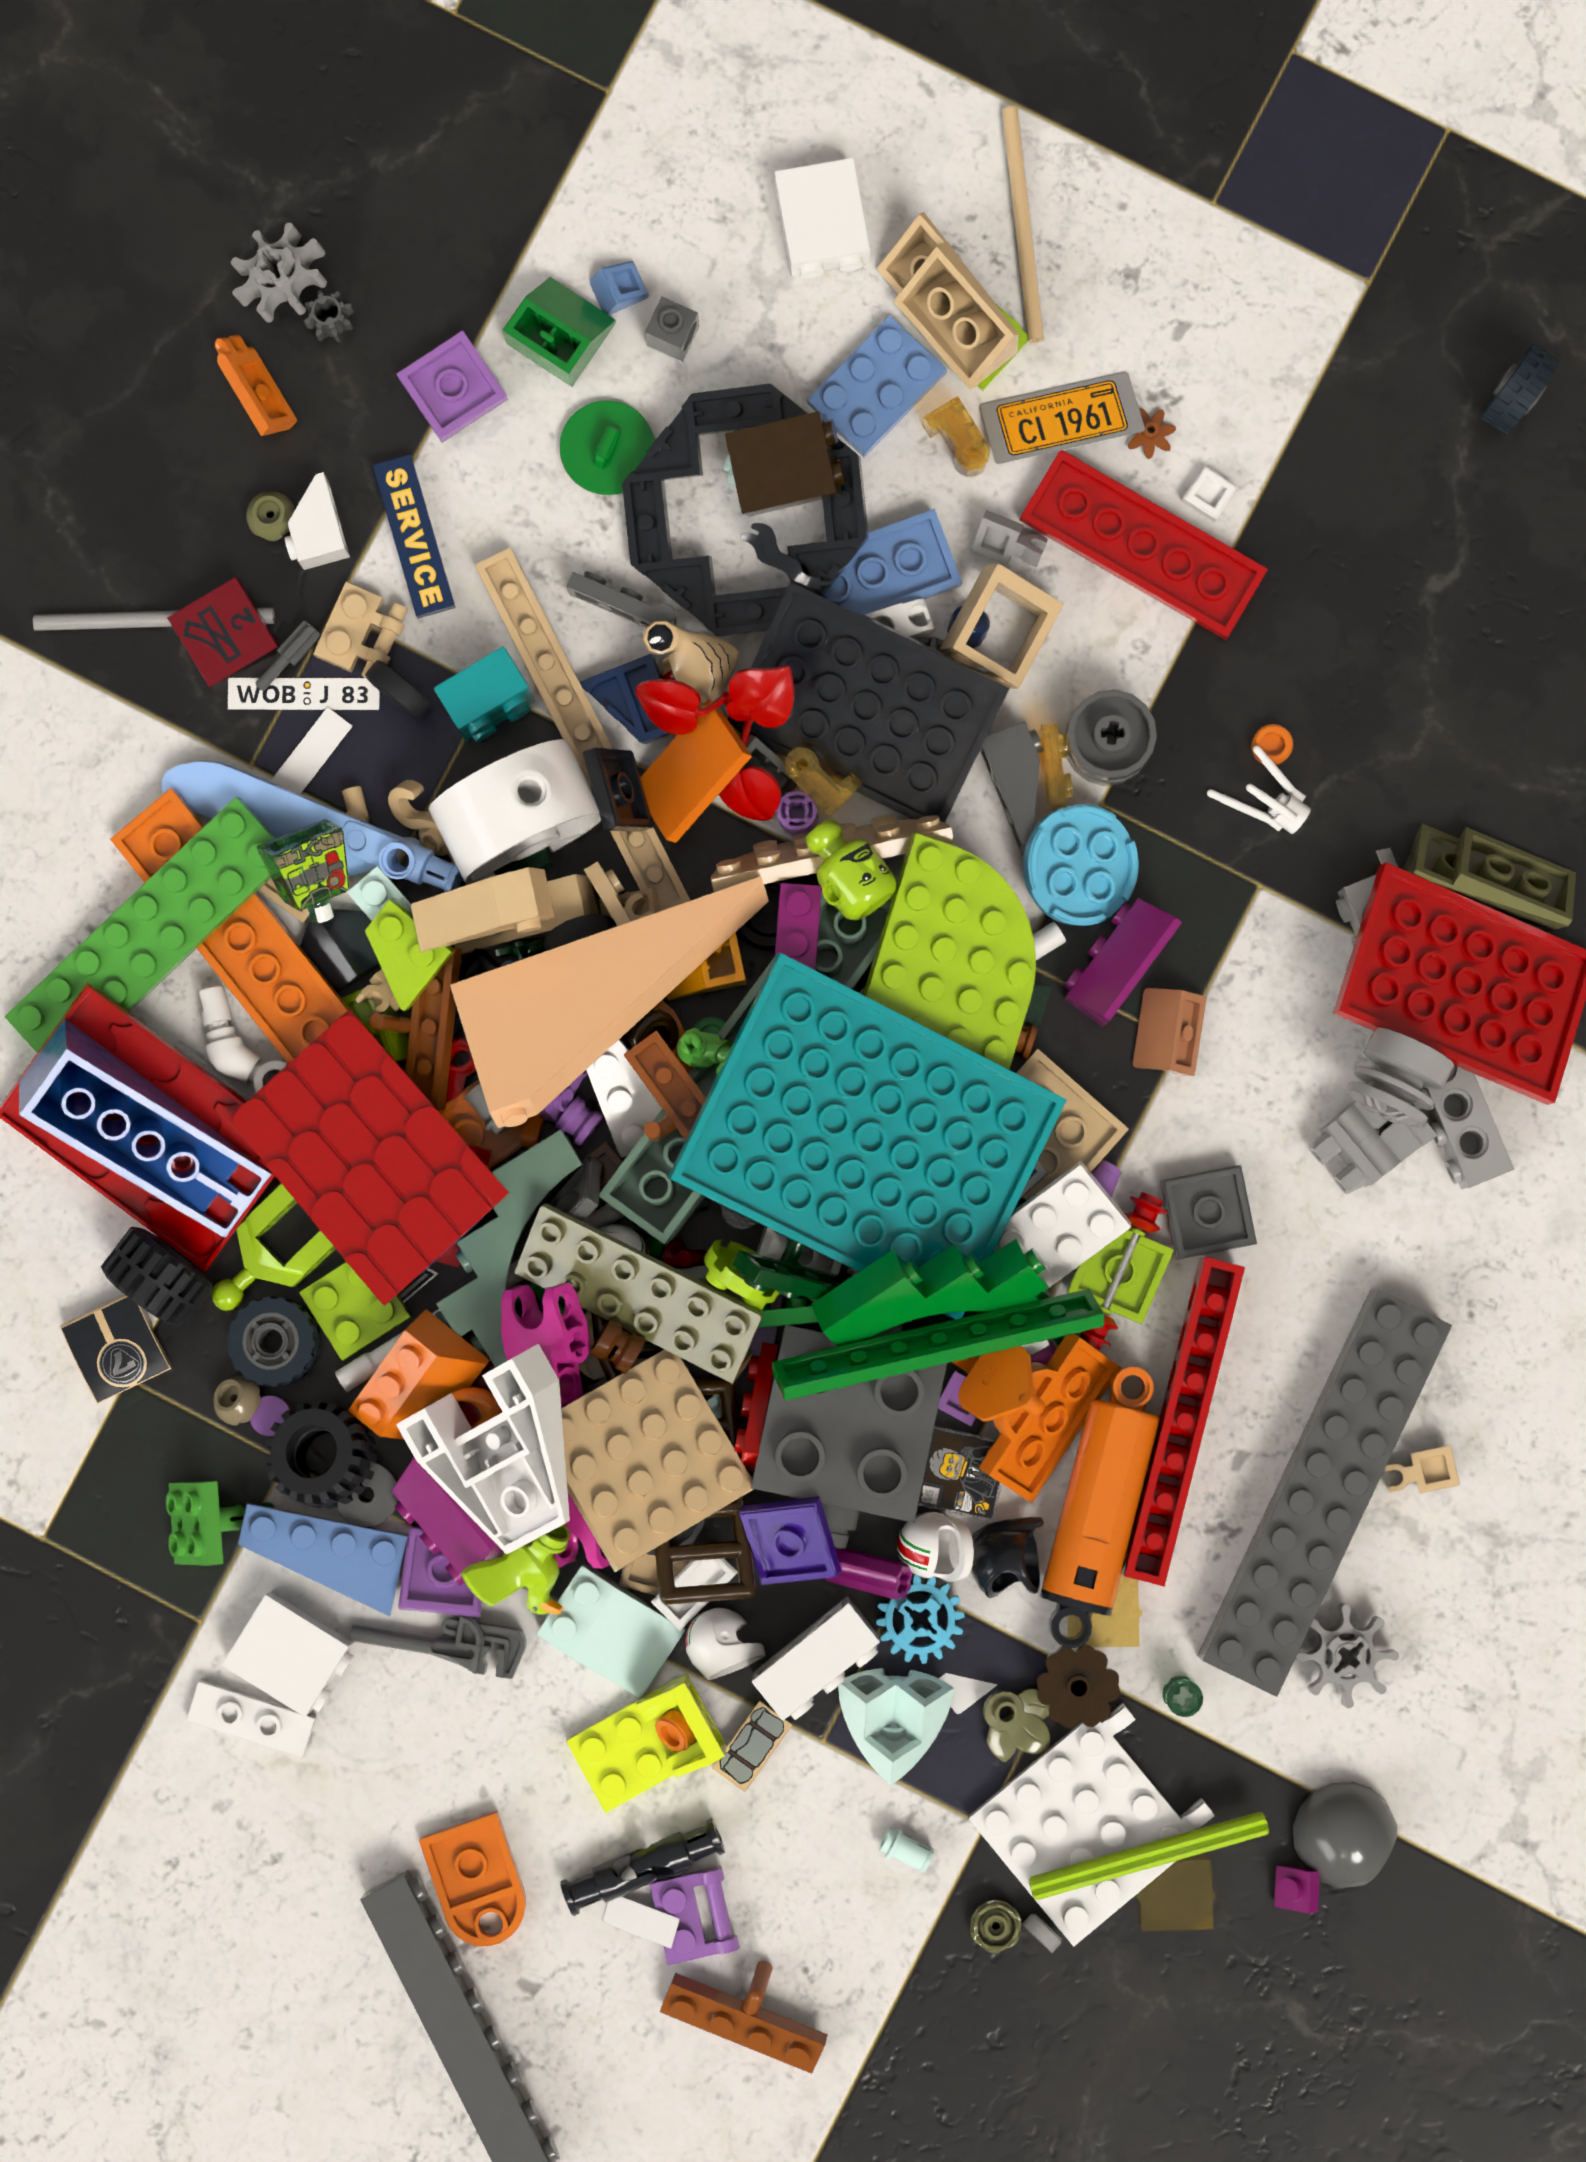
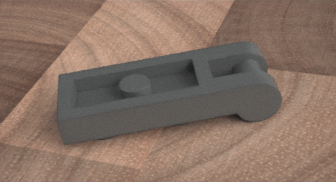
(625, 603)

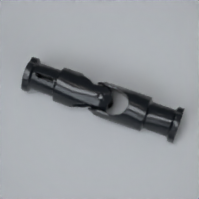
(658, 1860)

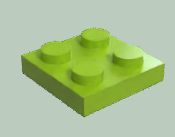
(350, 1311)

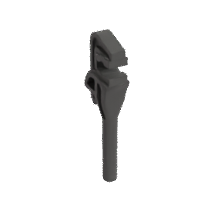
(462, 1644)

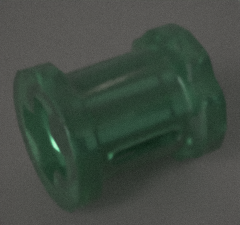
(1192, 1704)

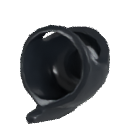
(1006, 1555)

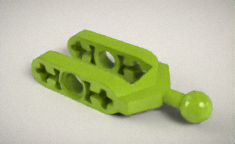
(261, 1261)

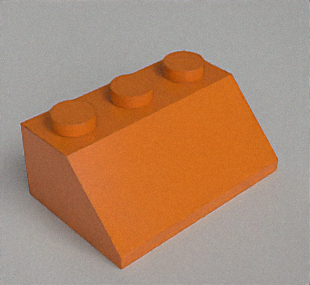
(417, 1372)

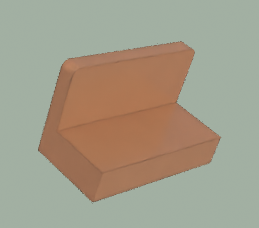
(1169, 1031)

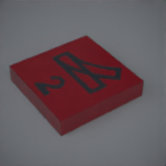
(223, 631)

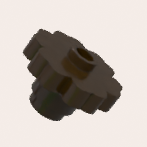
(1065, 1668)

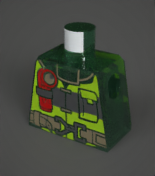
(309, 867)

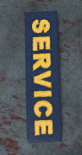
(414, 536)

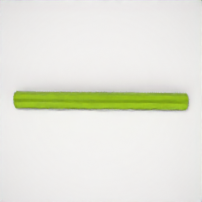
(1148, 1855)

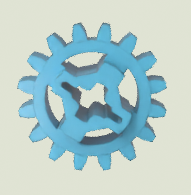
(908, 1633)

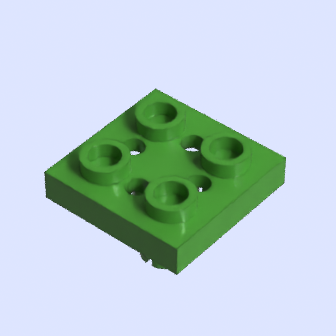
(198, 1522)

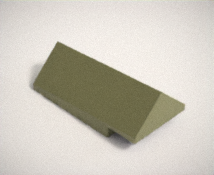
(1495, 875)

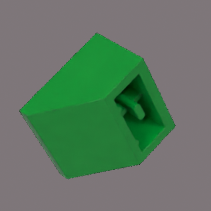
(558, 330)

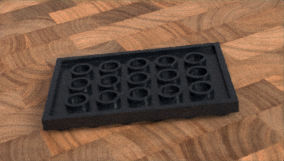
(877, 703)

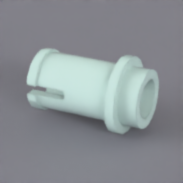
(906, 1849)

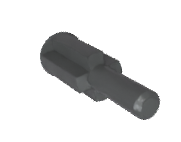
(291, 652)

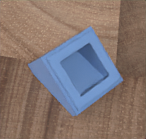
(618, 287)

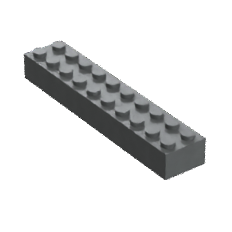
(1324, 1491)

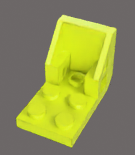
(627, 1757)

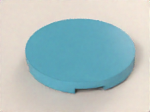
(1080, 864)

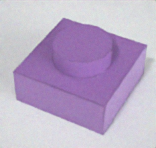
(949, 1400)

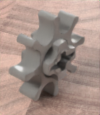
(293, 268)
(1360, 1667)

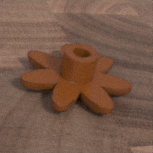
(1155, 438)

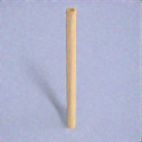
(1022, 224)

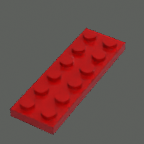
(1143, 544)

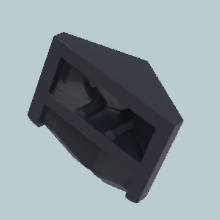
(341, 948)

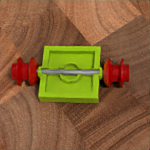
(1125, 1271)

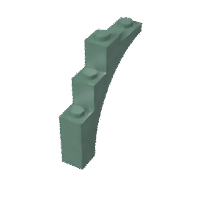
(492, 1246)

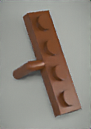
(429, 1032)
(669, 1086)
(745, 2020)

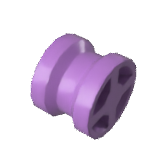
(579, 1121)

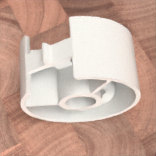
(515, 809)

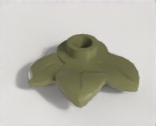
(1022, 1726)

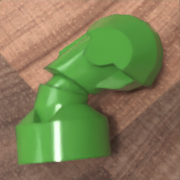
(703, 1049)

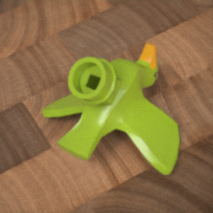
(528, 1567)

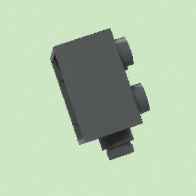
(850, 1444)

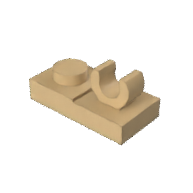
(608, 887)

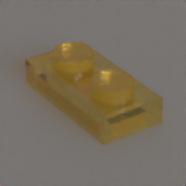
(1057, 785)

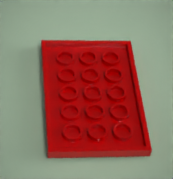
(1466, 983)

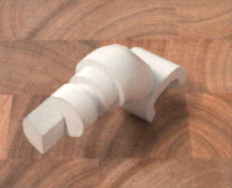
(225, 1049)

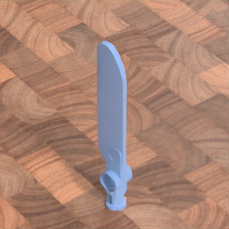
(212, 785)

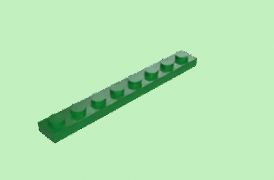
(937, 1344)

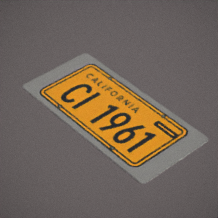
(1062, 418)

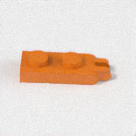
(254, 386)

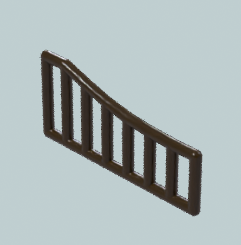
(740, 1548)

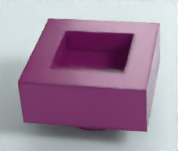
(1297, 1889)

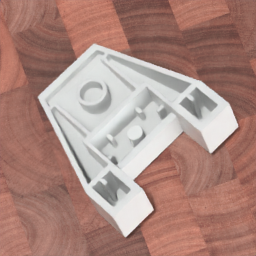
(509, 1467)

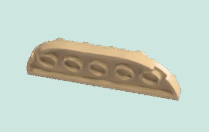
(794, 859)

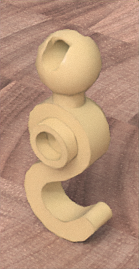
(415, 819)

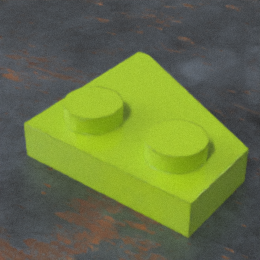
(399, 954)

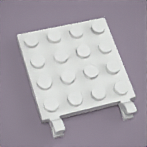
(1078, 1806)

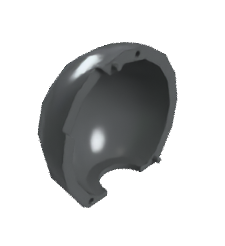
(1344, 1834)

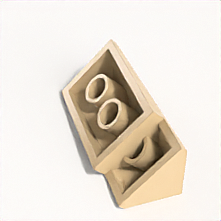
(948, 303)

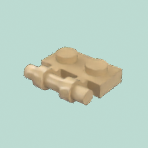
(350, 627)

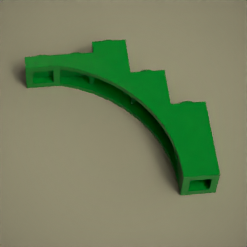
(899, 1291)

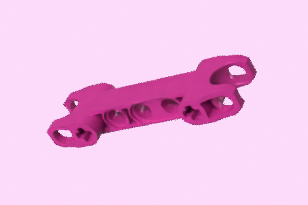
(565, 1344)

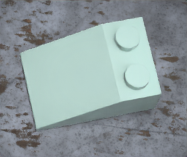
(611, 1631)

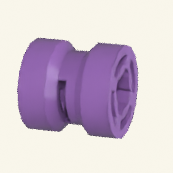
(797, 819)

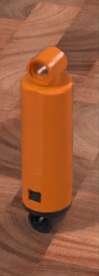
(1100, 1507)

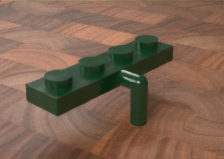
(786, 1274)

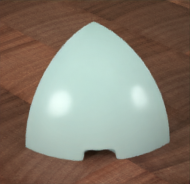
(894, 1717)

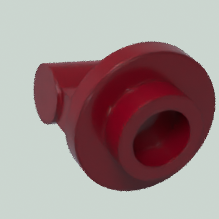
(679, 1257)

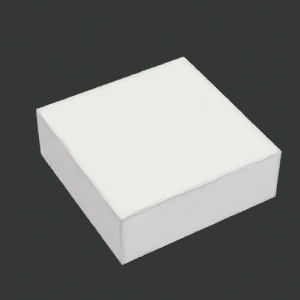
(1209, 493)

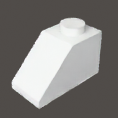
(316, 527)

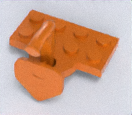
(1033, 1407)

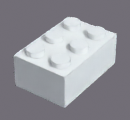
(816, 1660)

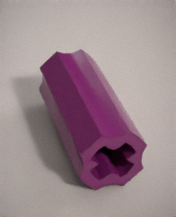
(872, 1574)

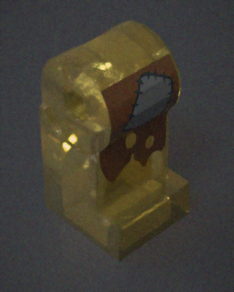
(960, 435)
(818, 780)

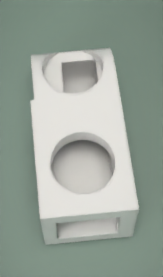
(908, 618)

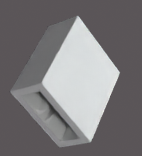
(822, 218)
(289, 1655)

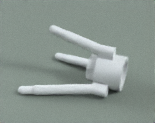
(1285, 811)

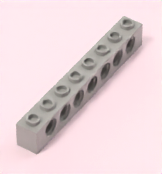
(1475, 1117)

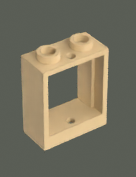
(1000, 579)

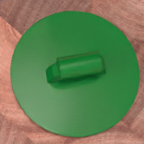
(604, 445)

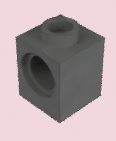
(672, 329)

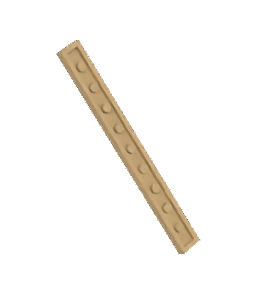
(571, 710)

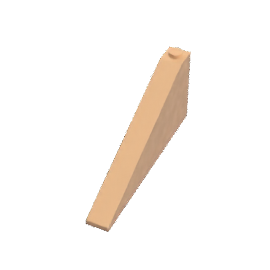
(562, 1009)

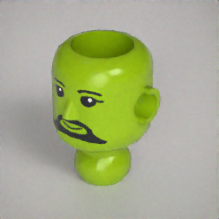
(851, 872)

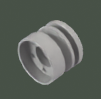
(1399, 1078)

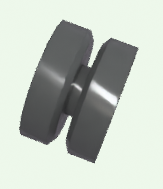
(1113, 714)

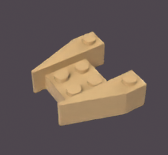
(501, 910)

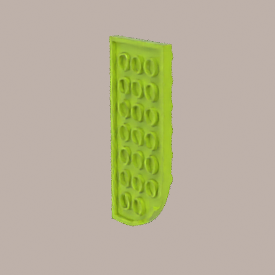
(956, 950)

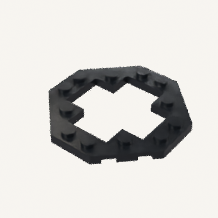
(678, 456)

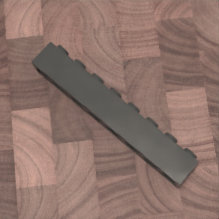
(455, 2022)

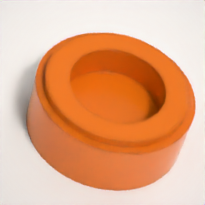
(1274, 742)
(674, 1731)

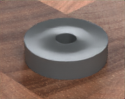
(382, 1505)

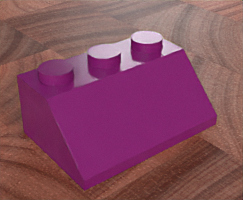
(1120, 960)
(443, 1520)

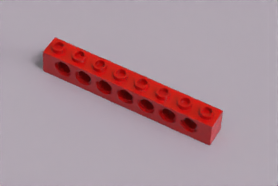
(1183, 1419)

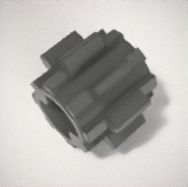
(326, 305)

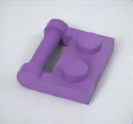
(677, 1898)

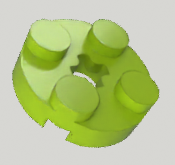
(725, 1275)

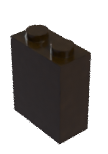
(785, 463)

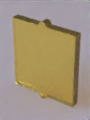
(1121, 1627)
(1179, 1898)

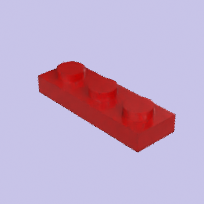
(756, 1405)

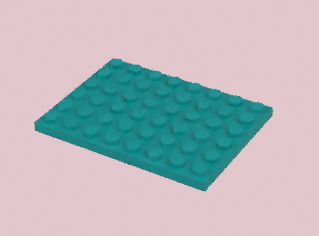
(863, 1128)

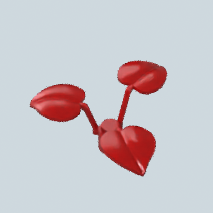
(753, 695)

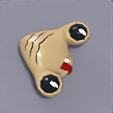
(693, 658)

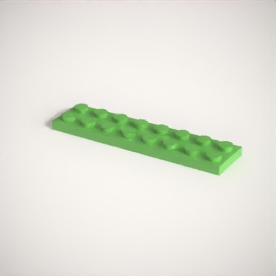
(157, 923)

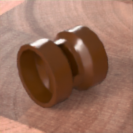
(617, 1346)

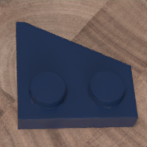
(617, 694)

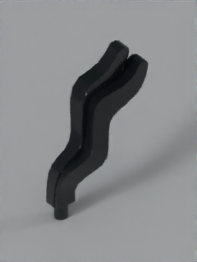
(769, 553)

